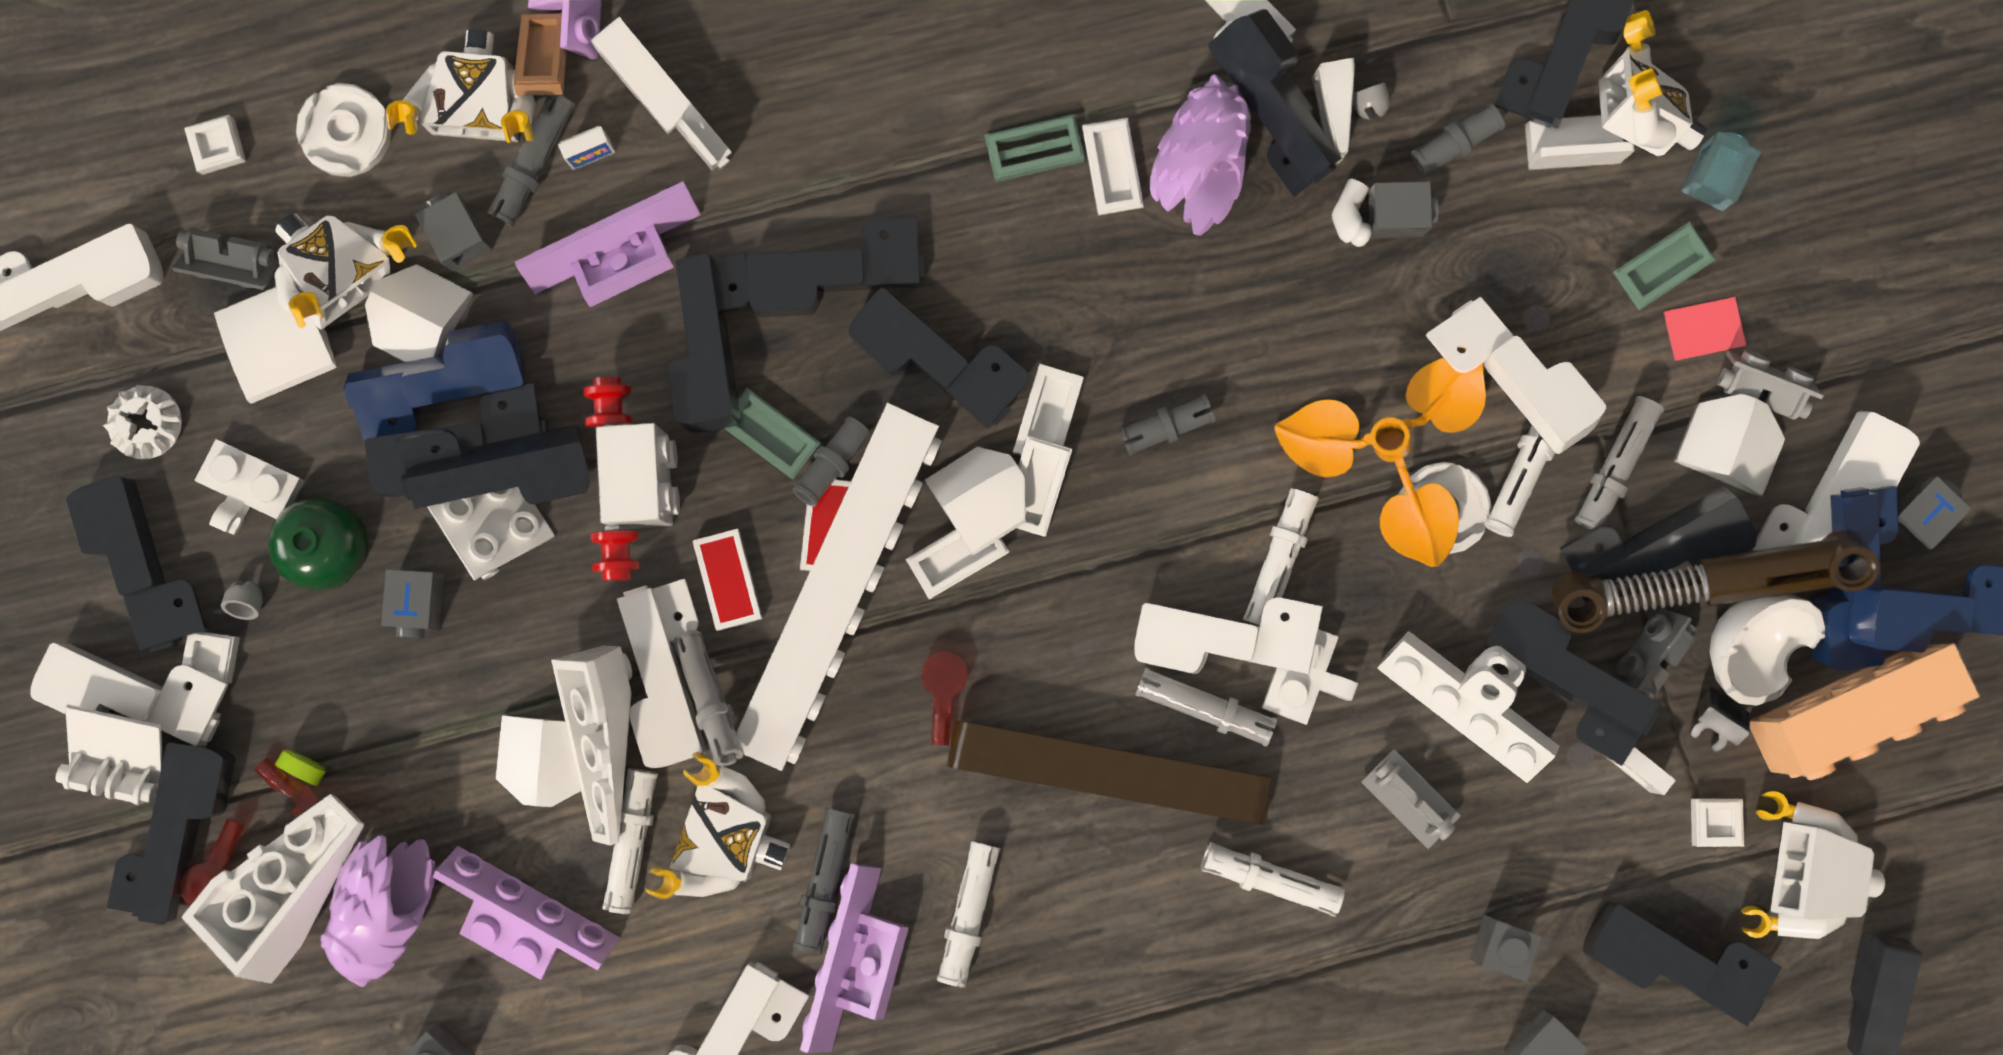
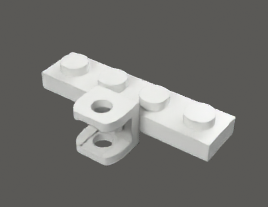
(1473, 701)

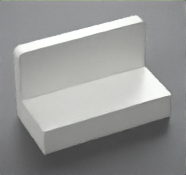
(1574, 144)

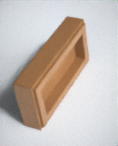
(539, 56)

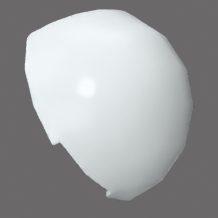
(1756, 641)

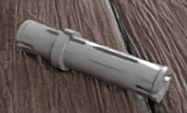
(1619, 464)
(1206, 707)
(713, 713)

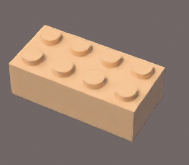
(1862, 711)

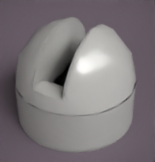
(1371, 99)
(242, 600)

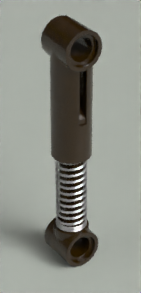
(1721, 580)

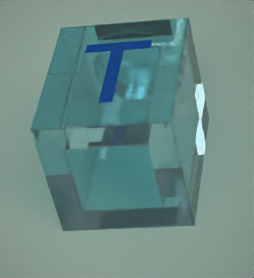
(1721, 170)

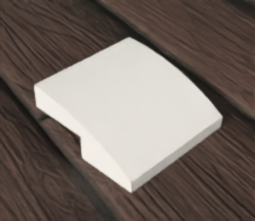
(270, 348)

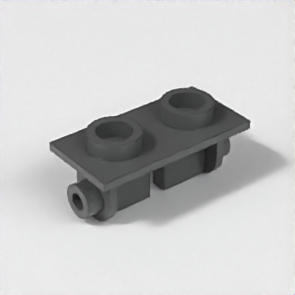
(242, 264)
(1664, 637)

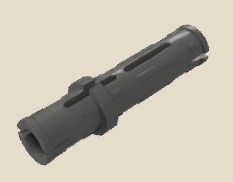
(522, 175)
(821, 890)

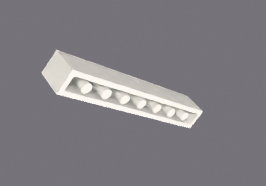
(835, 585)

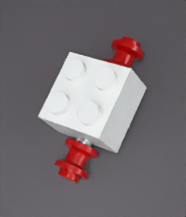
(632, 477)

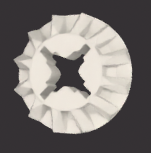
(161, 411)

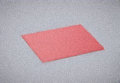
(1705, 328)

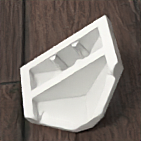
(414, 313)
(1733, 442)
(981, 496)
(536, 761)

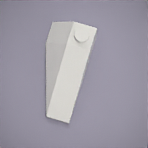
(596, 713)
(270, 901)

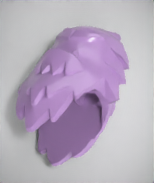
(1203, 155)
(377, 907)

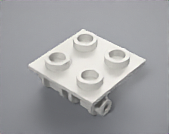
(491, 529)
(111, 755)

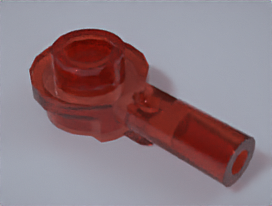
(943, 676)
(293, 789)
(201, 874)

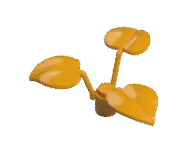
(1323, 440)

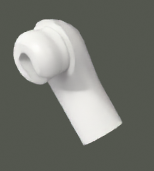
(1347, 216)

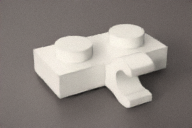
(247, 484)
(1294, 693)

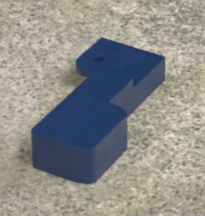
(472, 364)
(1859, 512)
(1906, 617)

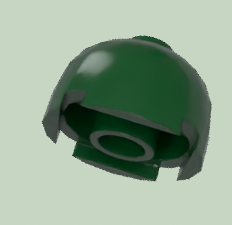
(318, 544)

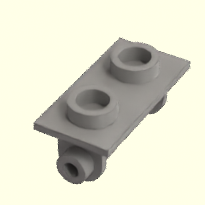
(1787, 389)
(1411, 799)

